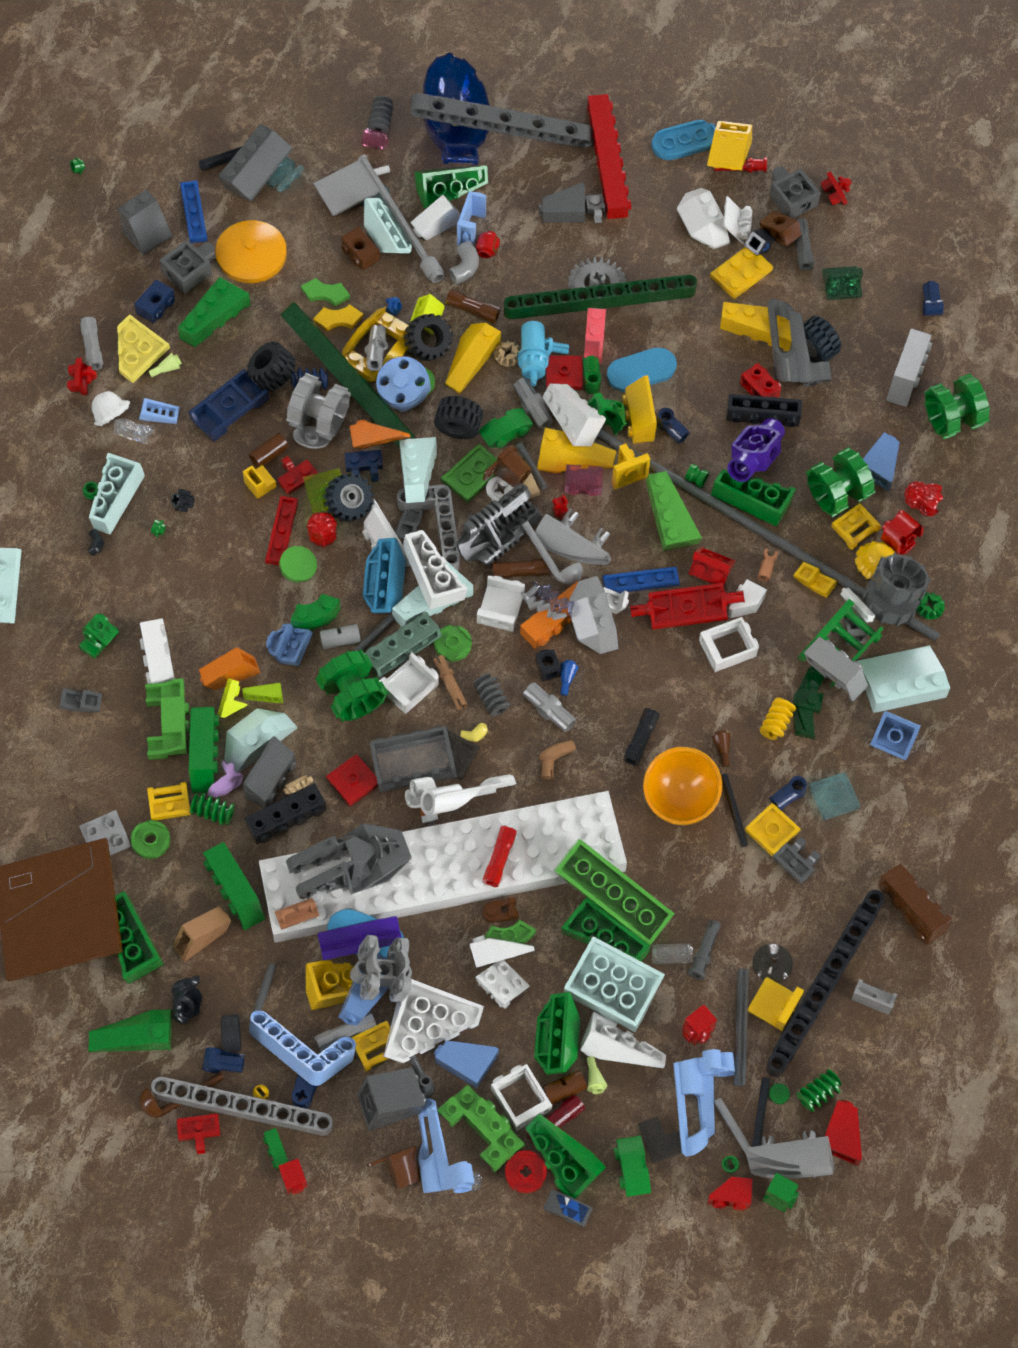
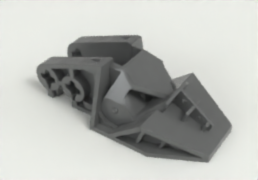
(375, 859)

